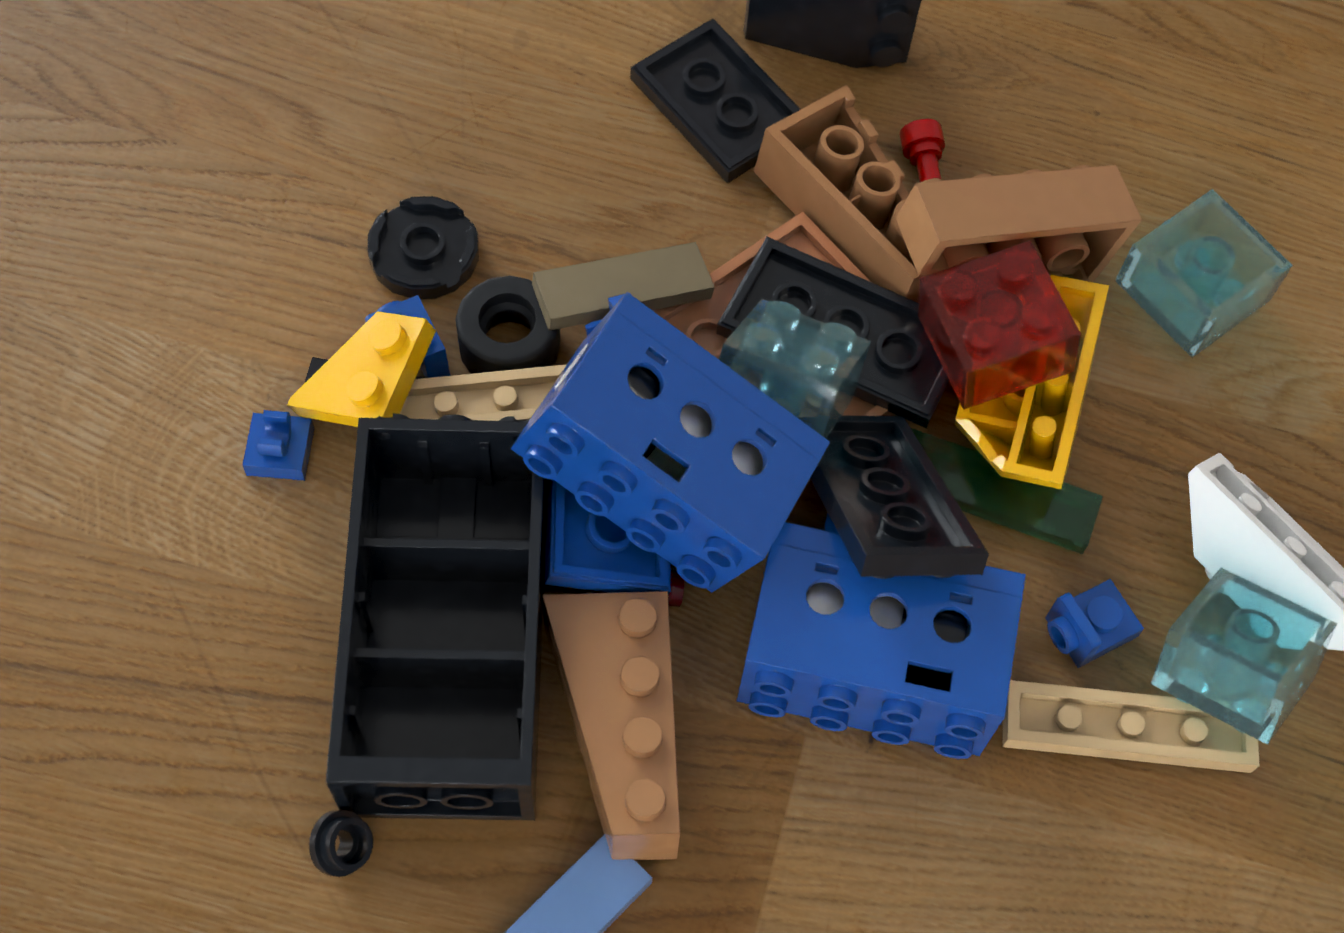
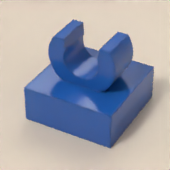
(278, 445)

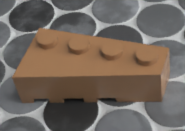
(836, 174)
(1069, 215)
(620, 695)

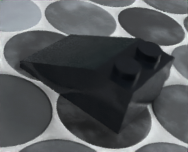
(836, 30)

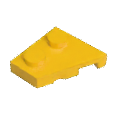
(368, 373)

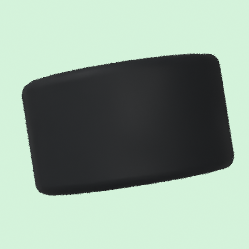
(500, 302)

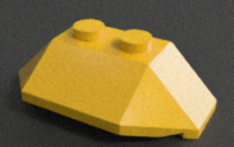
(1035, 428)

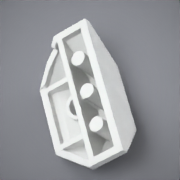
(1254, 538)

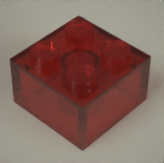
(998, 324)

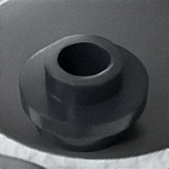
(354, 844)

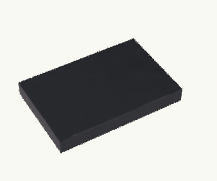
(714, 96)

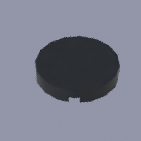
(423, 248)

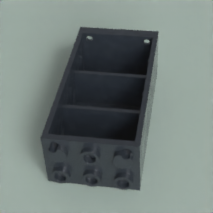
(440, 624)

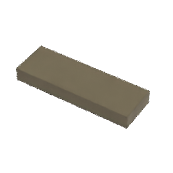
(654, 277)

